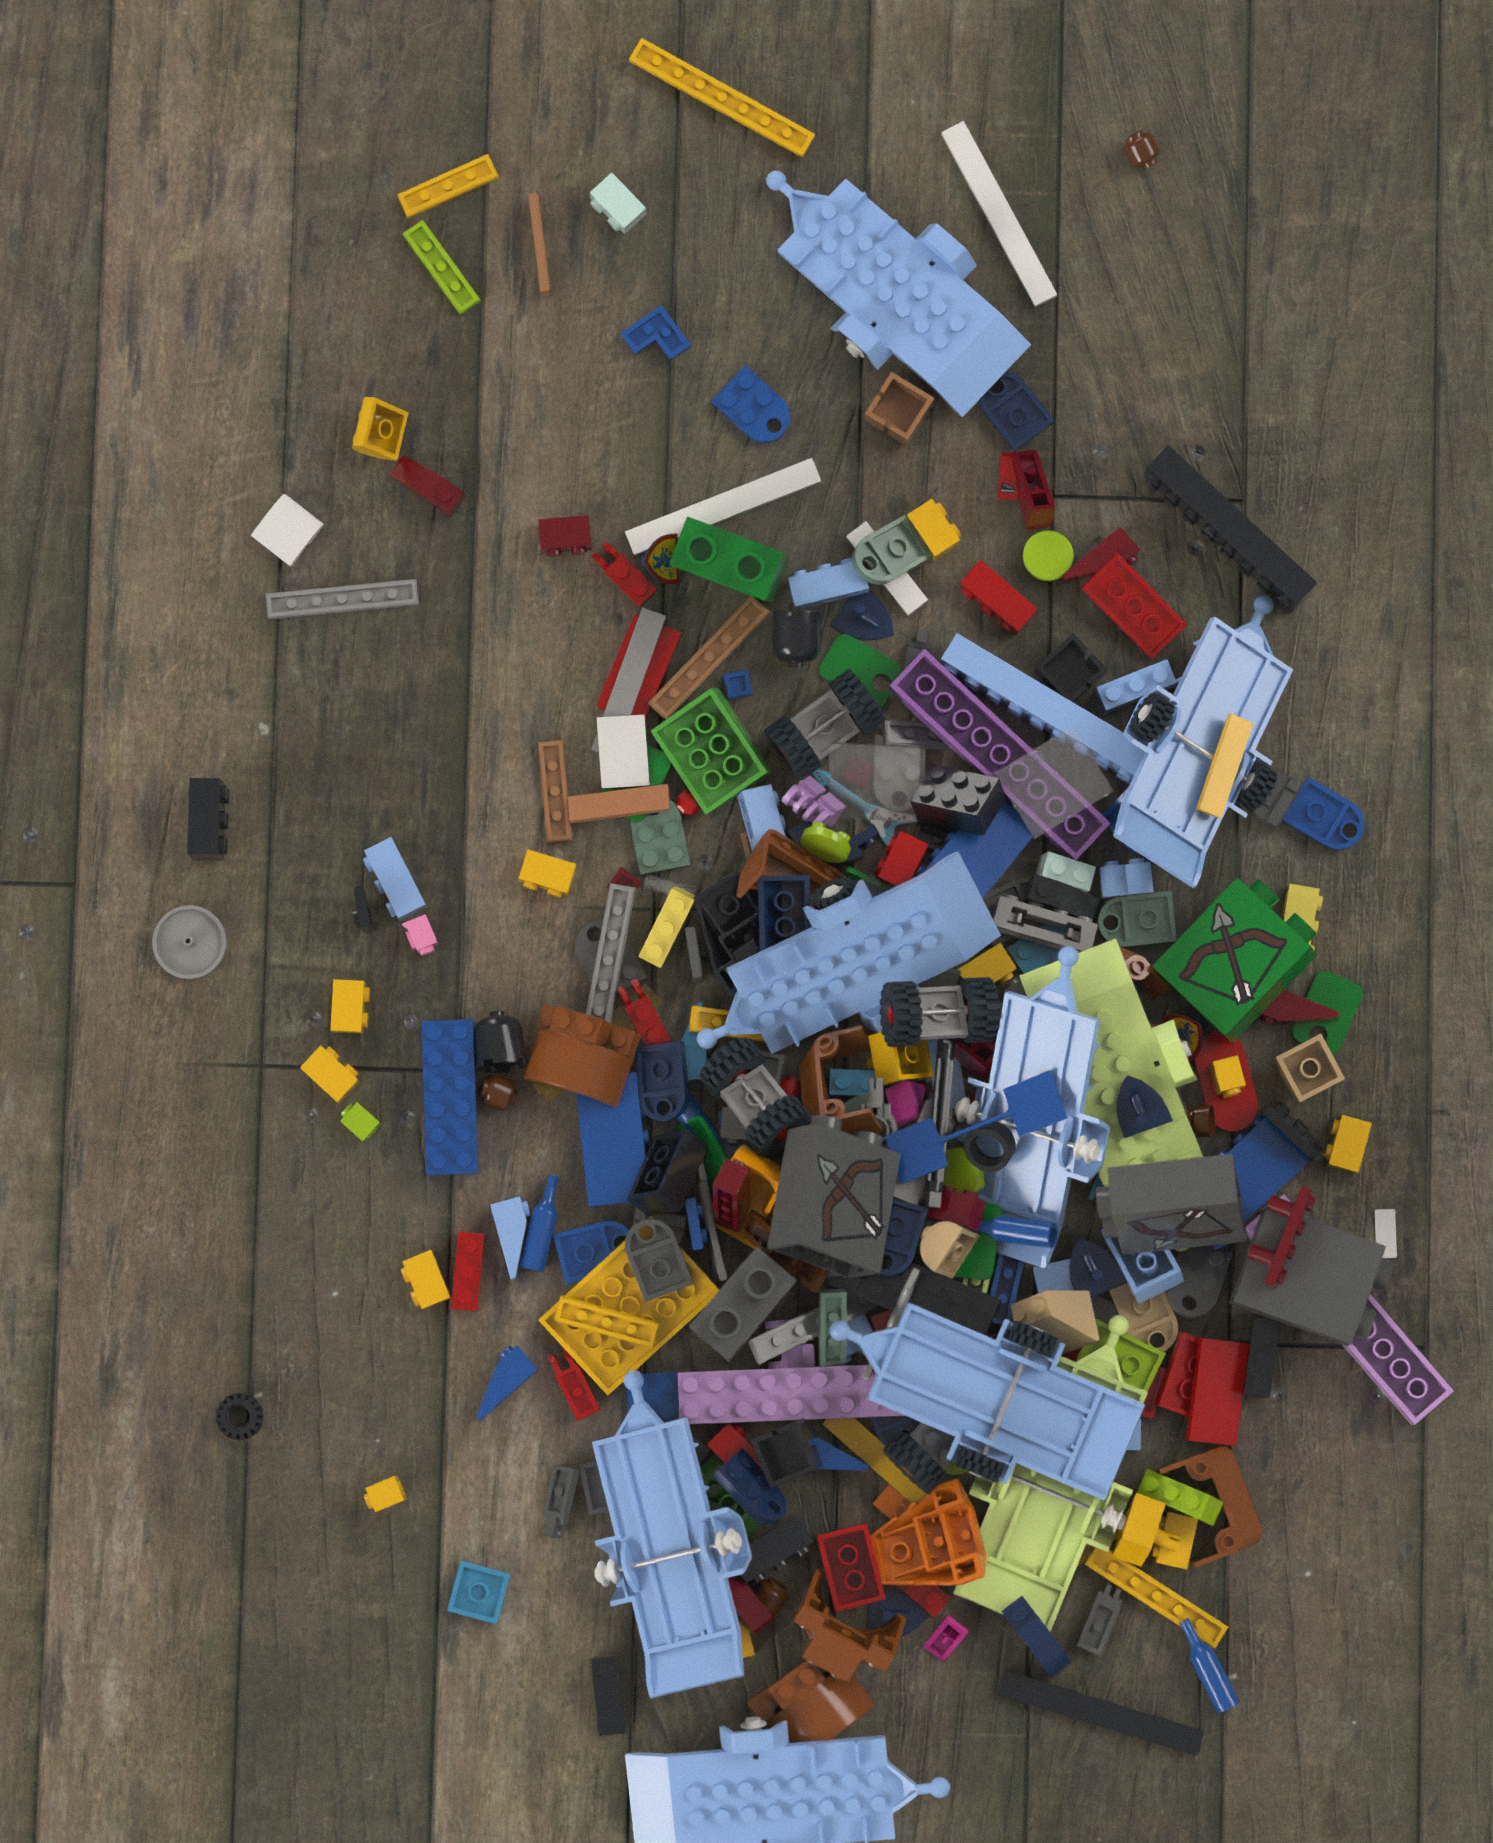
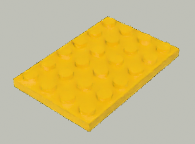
(616, 1287)

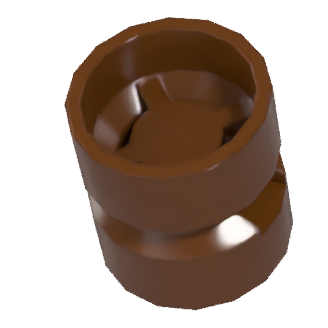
(1202, 1119)

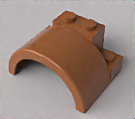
(574, 1054)
(842, 1647)
(812, 1704)

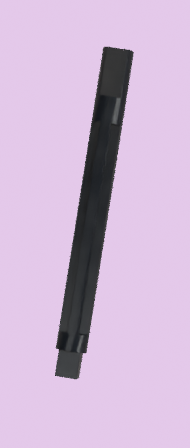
(940, 1114)

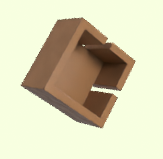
(900, 410)

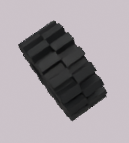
(223, 1416)

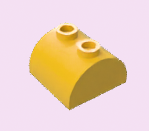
(379, 429)

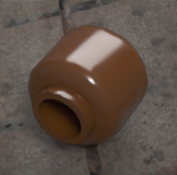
(1141, 149)
(497, 1092)
(771, 1594)

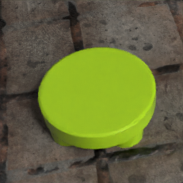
(1047, 556)
(825, 843)
(961, 1172)

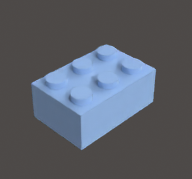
(1146, 1272)

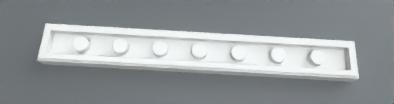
(999, 214)
(728, 504)

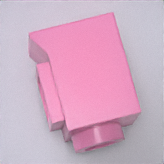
(420, 935)

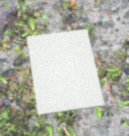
(623, 751)

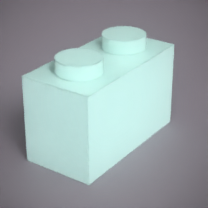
(617, 203)
(1066, 871)

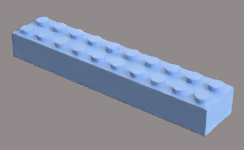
(1040, 705)

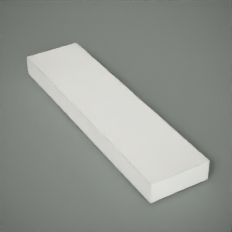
(901, 589)

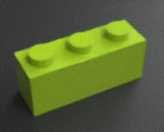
(1180, 1497)

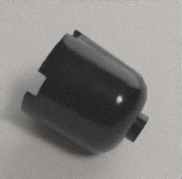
(796, 637)
(499, 1043)

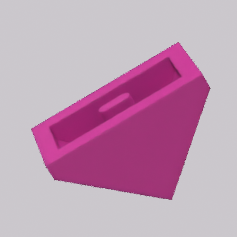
(905, 1101)
(945, 1638)

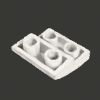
(287, 529)

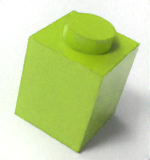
(359, 1121)

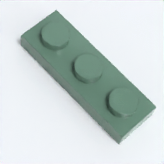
(831, 1308)

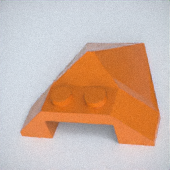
(932, 1541)

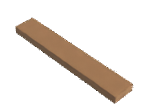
(709, 657)

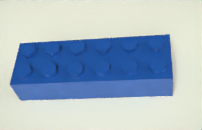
(450, 1097)

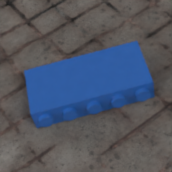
(987, 855)
(612, 1145)
(1265, 1161)

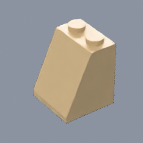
(1062, 1315)

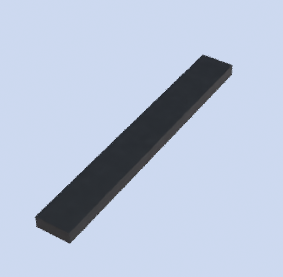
(1101, 1713)

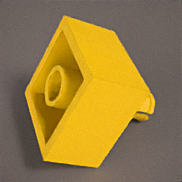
(899, 1063)
(1142, 1531)

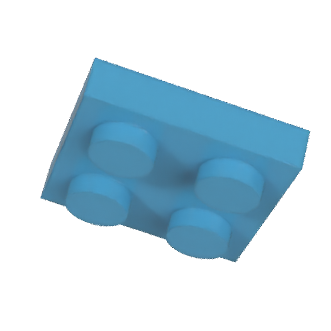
(478, 1592)

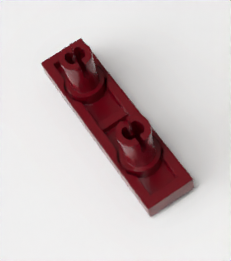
(1277, 1259)

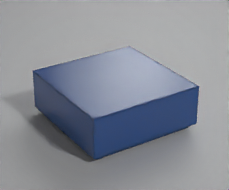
(737, 684)

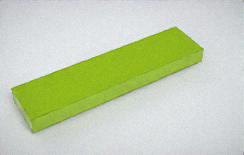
(441, 267)

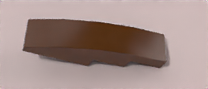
(757, 1231)

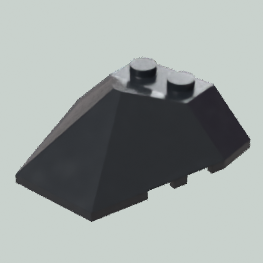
(727, 924)

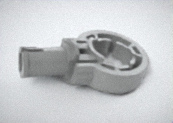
(875, 1099)

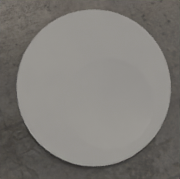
(189, 942)

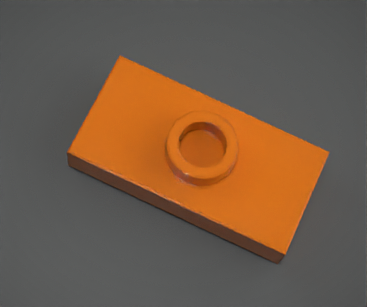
(891, 1502)

